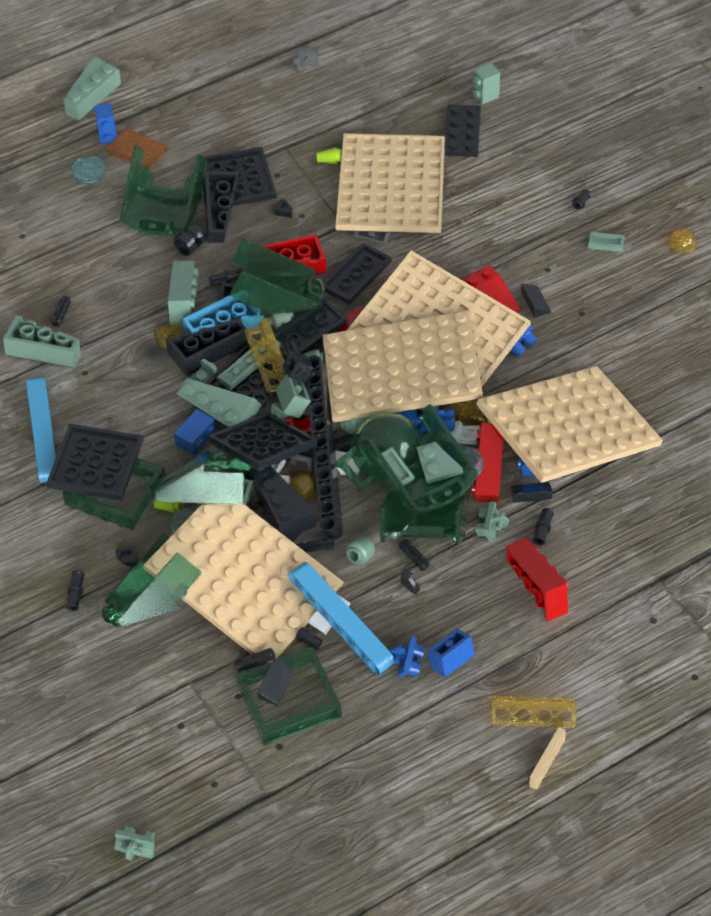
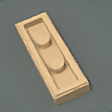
(547, 758)

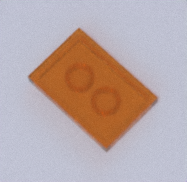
(124, 143)

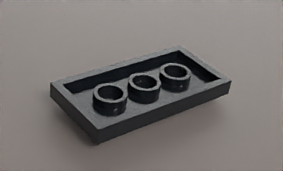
(462, 130)
(356, 273)
(310, 326)

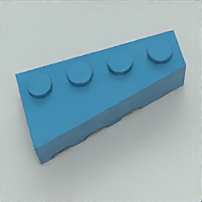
(221, 312)

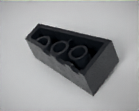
(218, 200)
(206, 344)
(282, 503)

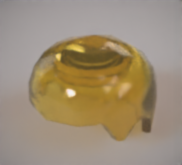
(682, 240)
(167, 332)
(304, 485)

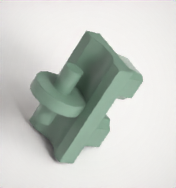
(493, 520)
(135, 844)

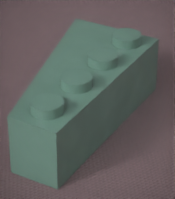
(91, 88)
(182, 291)
(40, 343)
(223, 405)

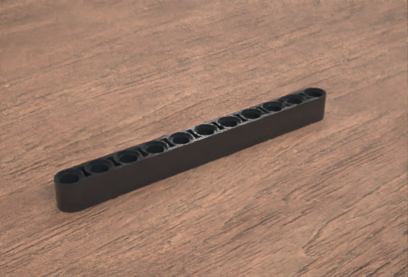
(324, 456)

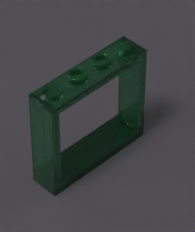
(111, 514)
(297, 722)

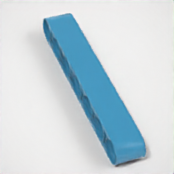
(41, 426)
(341, 618)

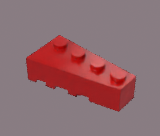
(303, 250)
(491, 448)
(539, 578)

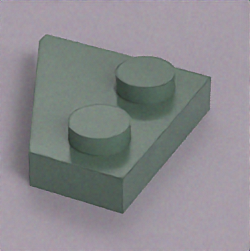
(437, 463)

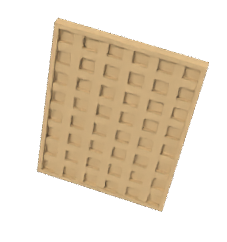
(391, 183)
(425, 290)
(401, 366)
(569, 423)
(243, 575)

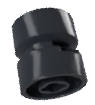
(190, 239)

